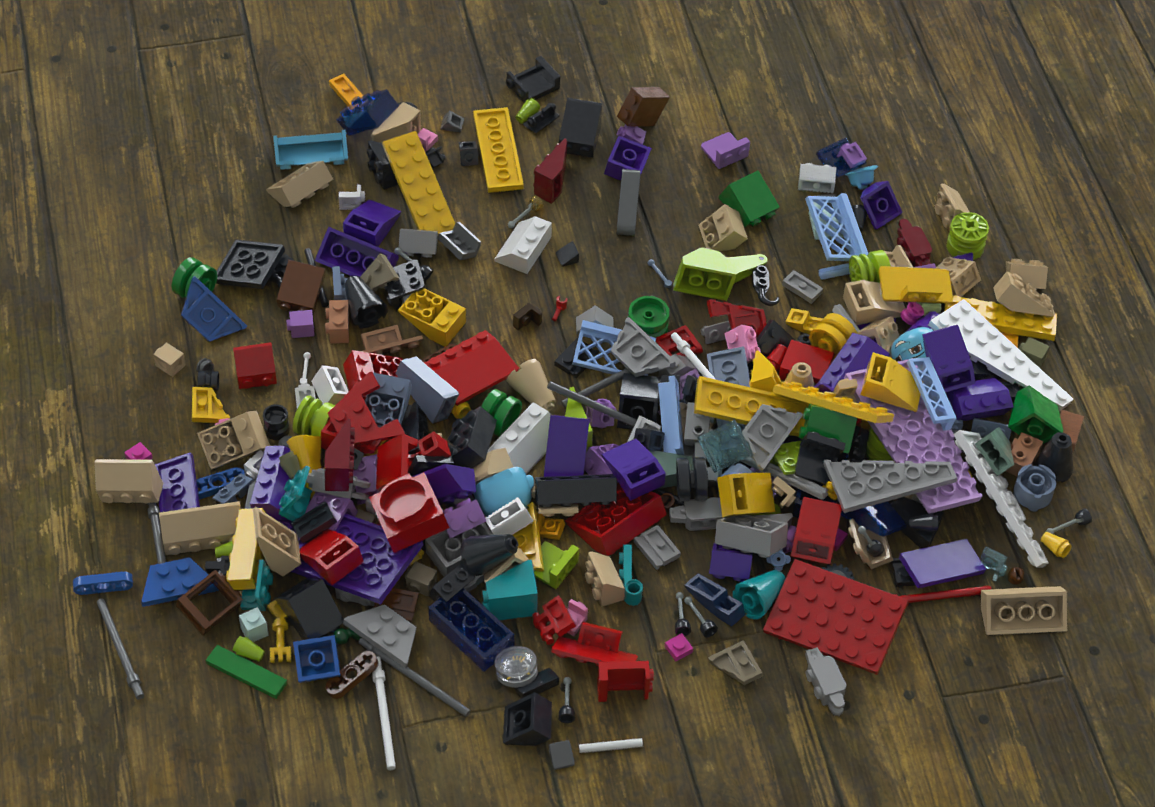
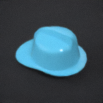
(862, 177)

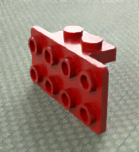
(593, 645)

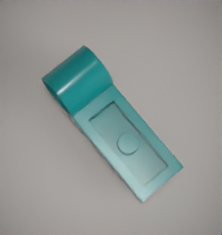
(625, 575)

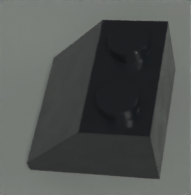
(528, 721)

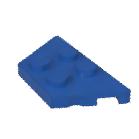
(208, 313)
(172, 580)

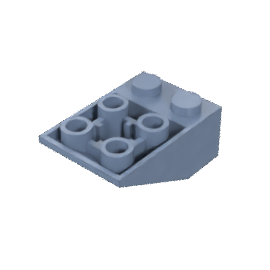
(389, 400)

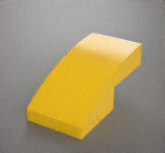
(802, 320)

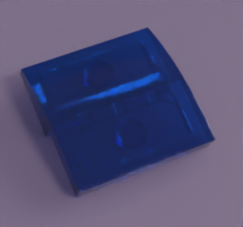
(829, 157)

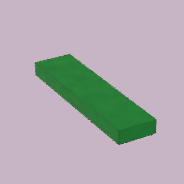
(246, 671)

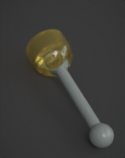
(534, 204)

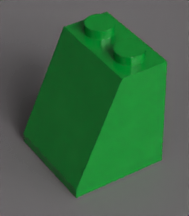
(751, 199)
(1035, 415)
(828, 424)

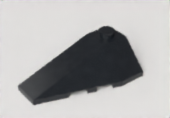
(416, 425)

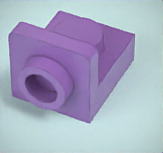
(852, 154)

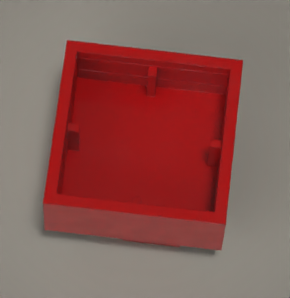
(408, 511)

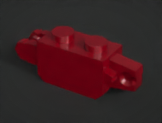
(914, 243)

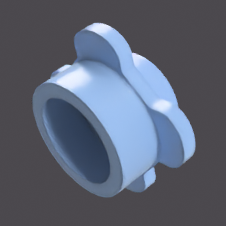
(778, 565)

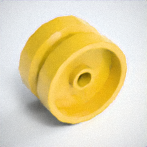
(832, 333)

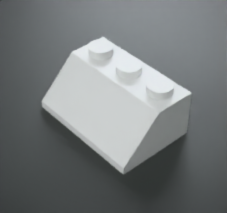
(525, 244)

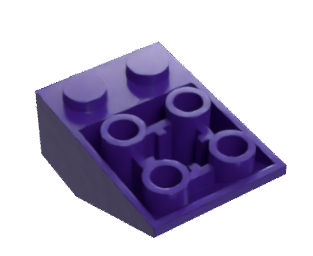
(370, 222)
(949, 357)
(635, 468)

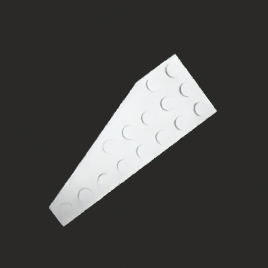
(998, 353)
(1005, 500)

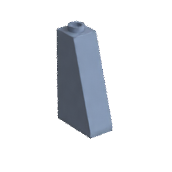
(428, 389)

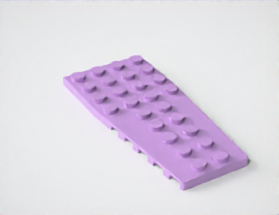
(918, 440)

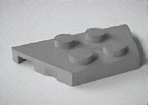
(639, 352)
(767, 432)
(385, 631)

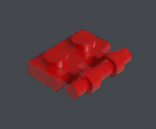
(560, 619)

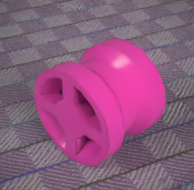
(912, 313)

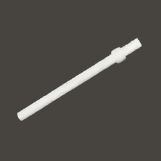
(685, 349)
(379, 678)

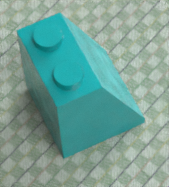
(512, 593)

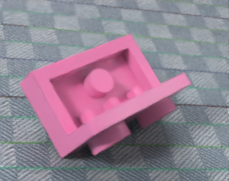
(743, 336)

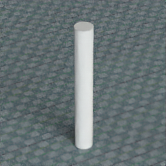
(612, 745)

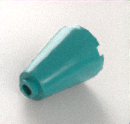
(759, 593)

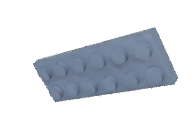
(729, 367)

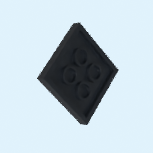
(249, 264)

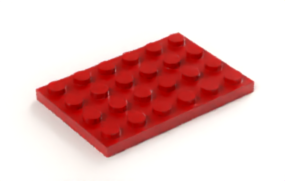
(836, 616)

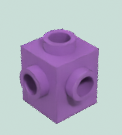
(599, 419)

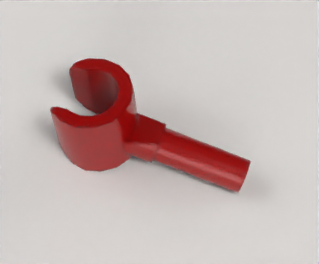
(559, 306)

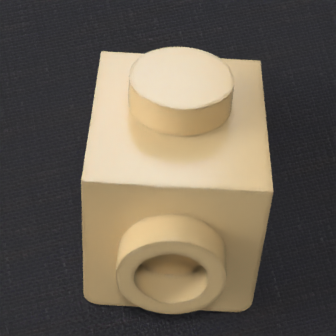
(846, 388)

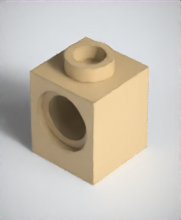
(169, 359)

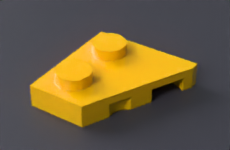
(206, 406)

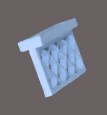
(847, 226)
(602, 334)

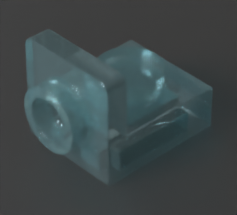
(994, 561)

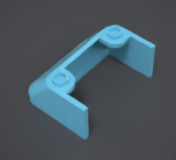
(310, 148)

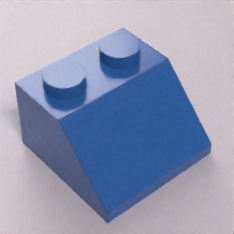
(316, 658)

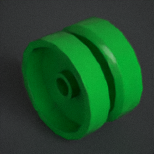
(187, 270)
(650, 315)
(503, 409)

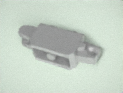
(317, 483)
(697, 514)
(826, 679)

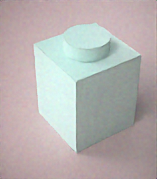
(253, 624)

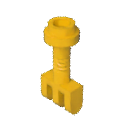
(280, 625)

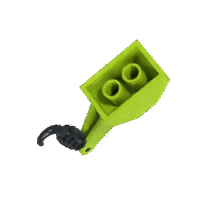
(713, 275)

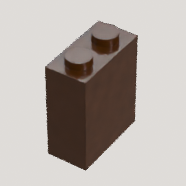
(643, 106)
(300, 287)

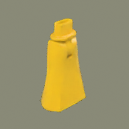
(308, 452)

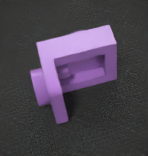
(632, 133)

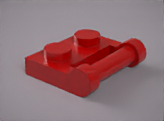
(670, 346)

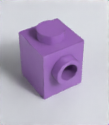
(301, 324)

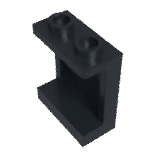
(534, 81)

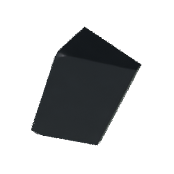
(544, 681)

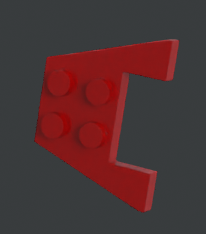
(738, 315)
(354, 407)

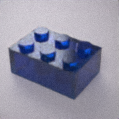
(367, 112)

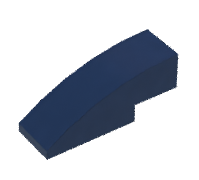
(715, 599)

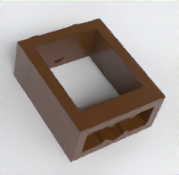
(195, 616)

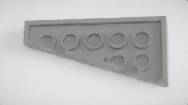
(881, 481)

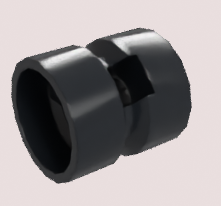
(276, 422)

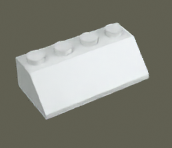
(526, 438)

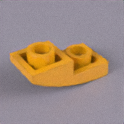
(549, 527)

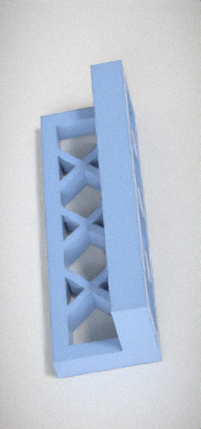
(932, 392)
(671, 416)

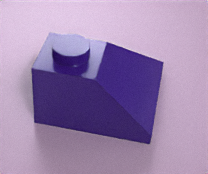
(880, 203)

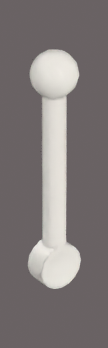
(303, 380)

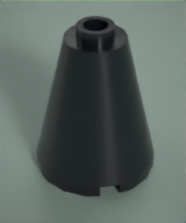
(364, 303)
(1058, 456)
(487, 551)

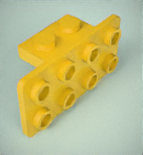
(915, 284)

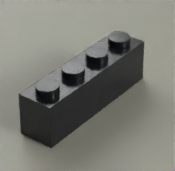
(575, 489)

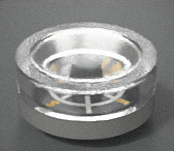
(516, 666)

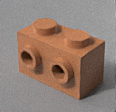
(338, 321)
(1024, 452)

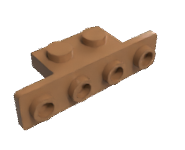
(387, 340)

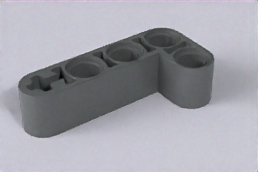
(628, 202)

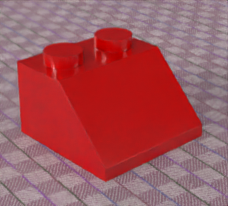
(255, 365)

